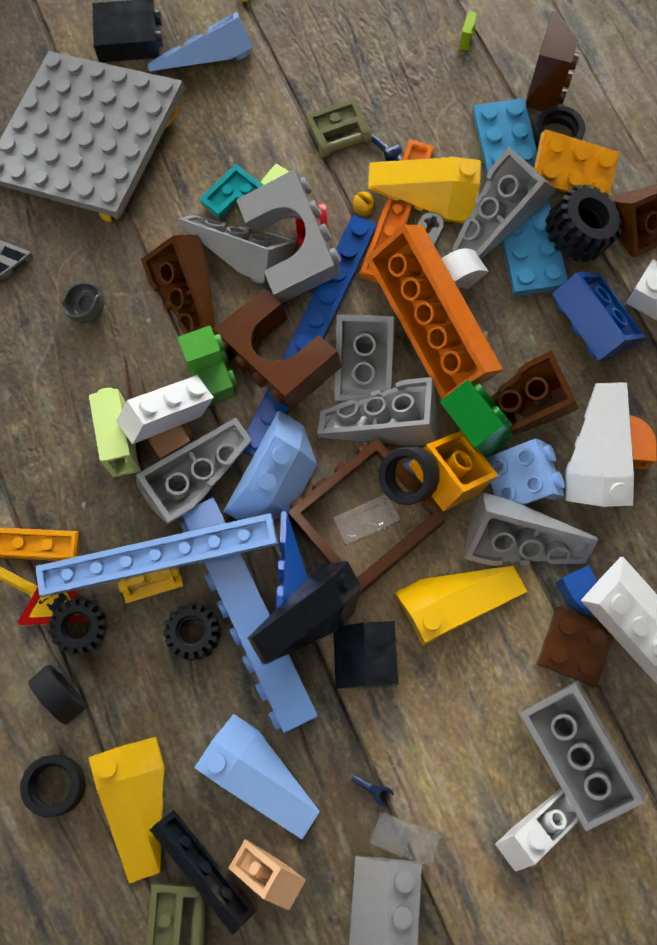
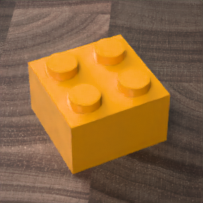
(461, 470)

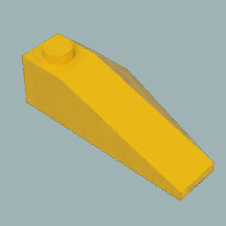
(432, 184)
(450, 601)
(132, 797)

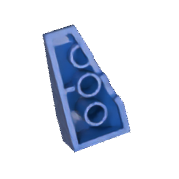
(290, 565)

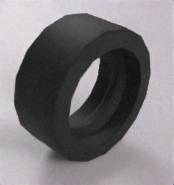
(562, 115)
(388, 481)
(57, 694)
(29, 778)

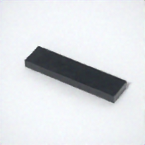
(203, 872)

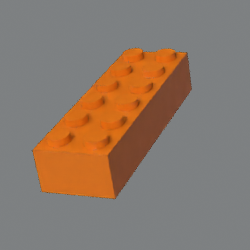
(432, 310)

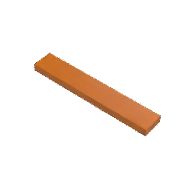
(394, 212)

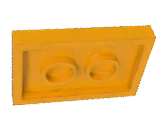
(574, 162)

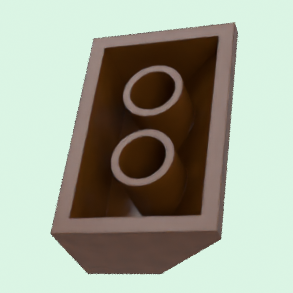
(553, 66)

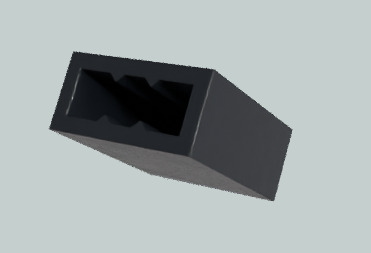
(126, 30)

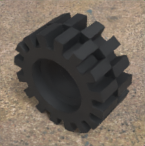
(182, 616)
(64, 639)

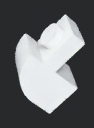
(464, 267)

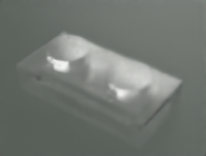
(366, 520)

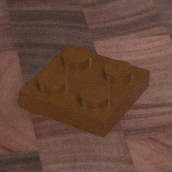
(575, 647)

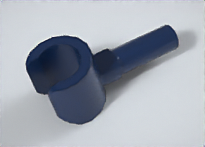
(390, 153)
(371, 788)

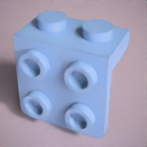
(527, 473)

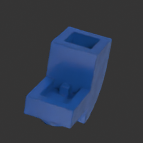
(575, 587)

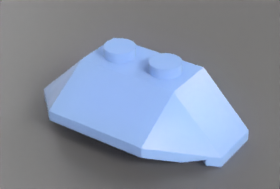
(275, 472)

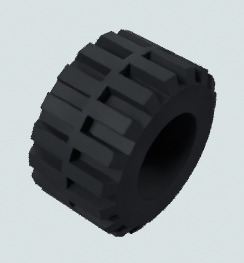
(583, 223)

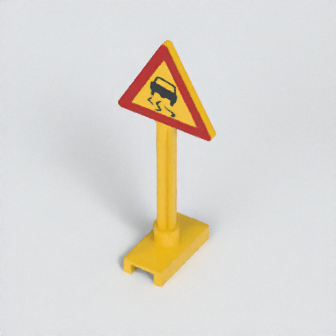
(39, 608)

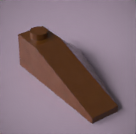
(639, 219)
(182, 278)
(535, 395)

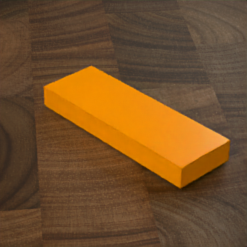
(38, 544)

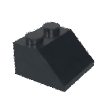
(365, 655)

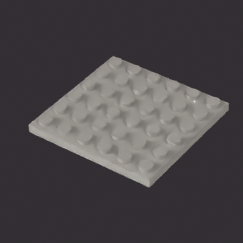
(86, 132)

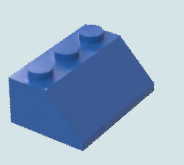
(597, 315)

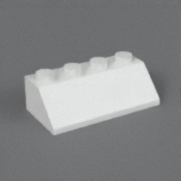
(628, 612)

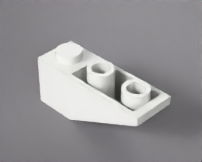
(538, 832)

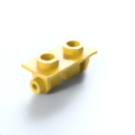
(150, 584)

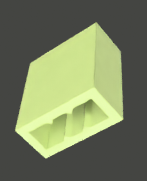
(113, 445)

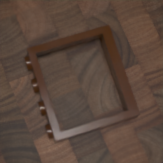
(342, 472)

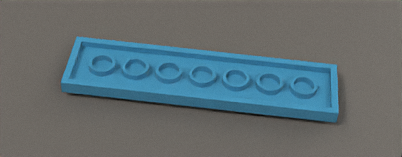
(528, 253)

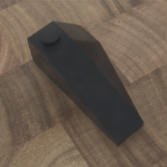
(309, 612)

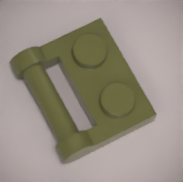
(337, 120)
(167, 912)

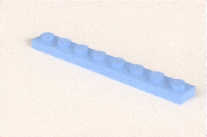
(156, 555)

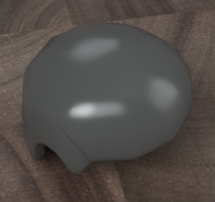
(83, 302)

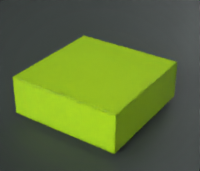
(468, 31)

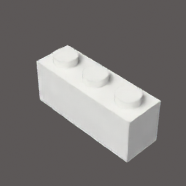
(164, 409)

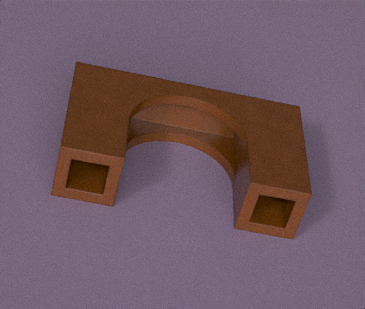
(286, 379)

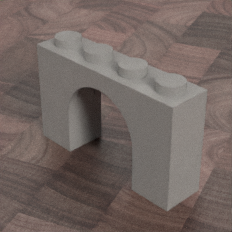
(315, 259)

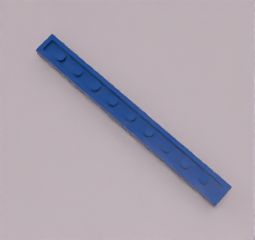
(317, 316)

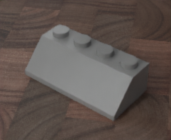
(583, 756)
(385, 902)

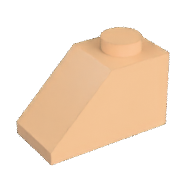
(267, 875)

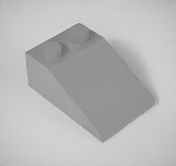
(365, 355)

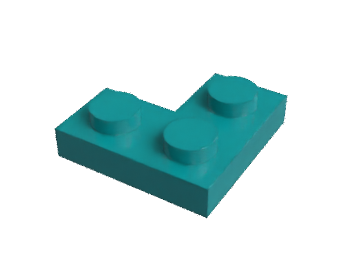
(227, 189)

